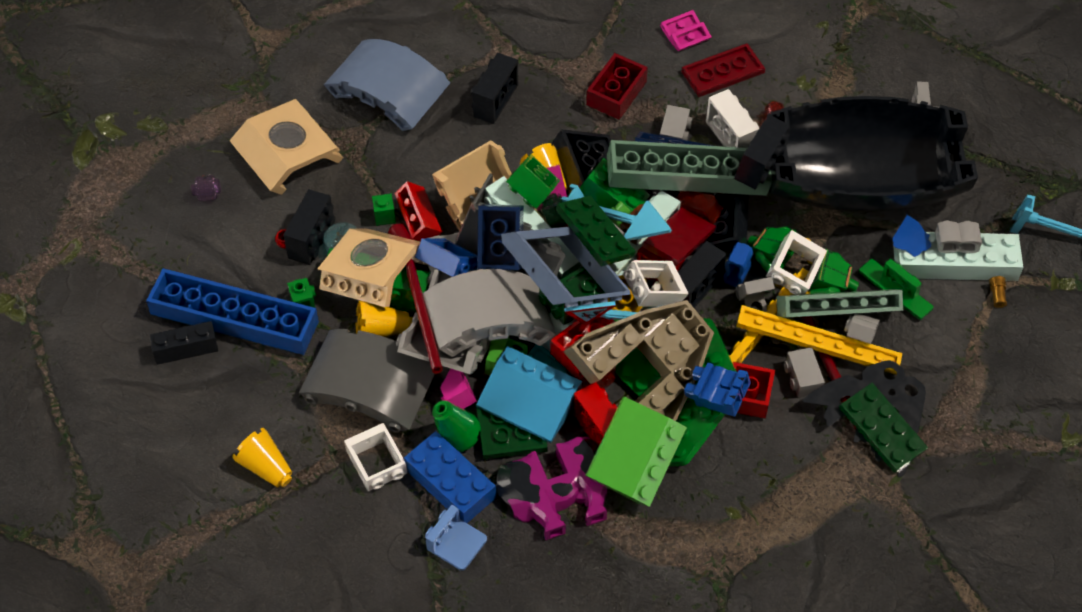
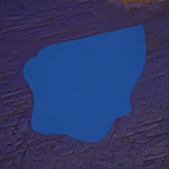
(911, 237)

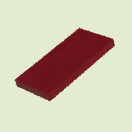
(723, 70)
(686, 235)

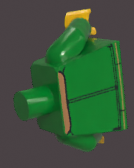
(767, 245)
(833, 275)

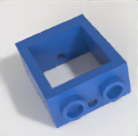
(446, 256)

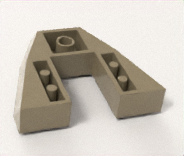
(669, 337)

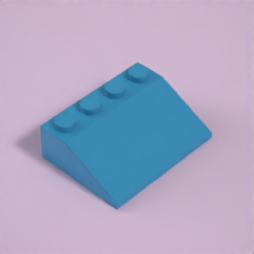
(529, 394)

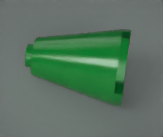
(456, 425)

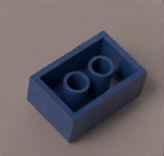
(493, 222)

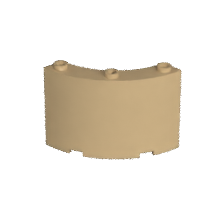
(470, 171)

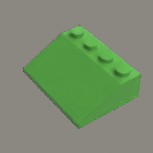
(636, 451)

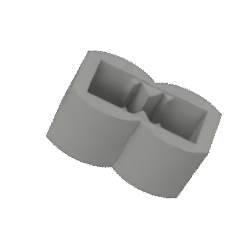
(958, 237)
(861, 328)

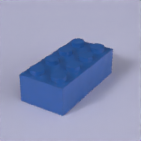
(450, 477)

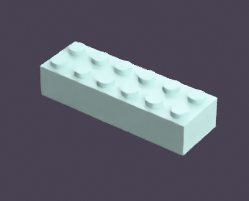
(500, 194)
(997, 257)

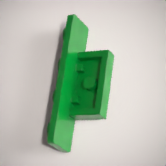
(895, 277)

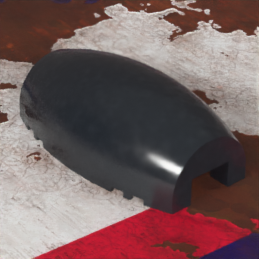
(872, 154)

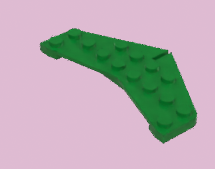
(701, 420)

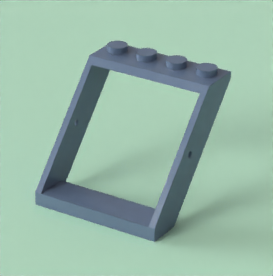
(546, 279)

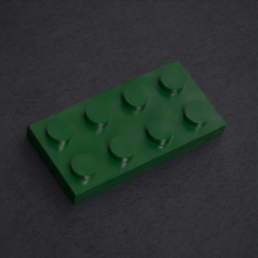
(595, 230)
(883, 427)

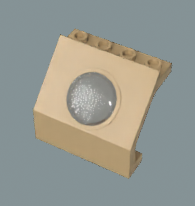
(282, 143)
(367, 265)

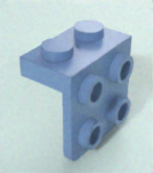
(454, 539)

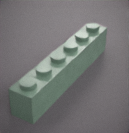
(839, 303)

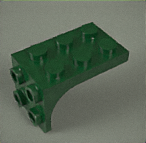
(579, 284)

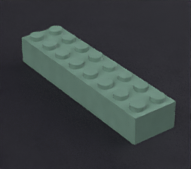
(678, 168)

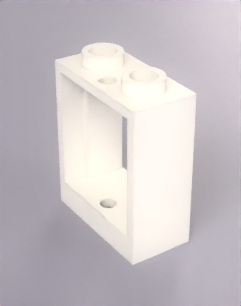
(803, 248)
(665, 272)
(368, 440)

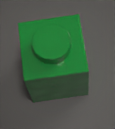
(383, 209)

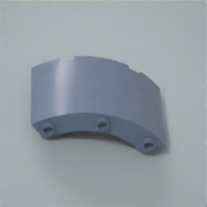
(391, 79)

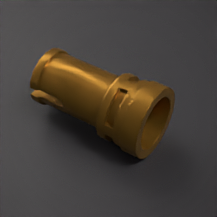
(998, 287)

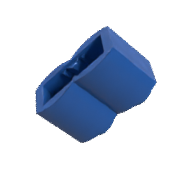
(738, 264)

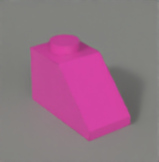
(457, 389)

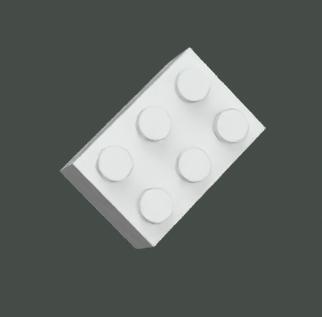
(730, 120)

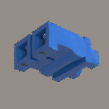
(718, 388)

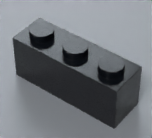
(184, 342)

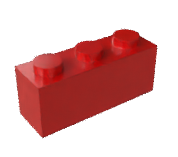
(417, 211)

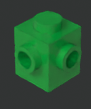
(302, 292)

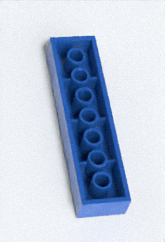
(233, 311)

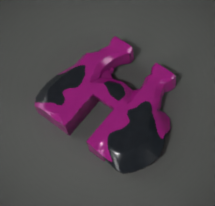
(533, 496)

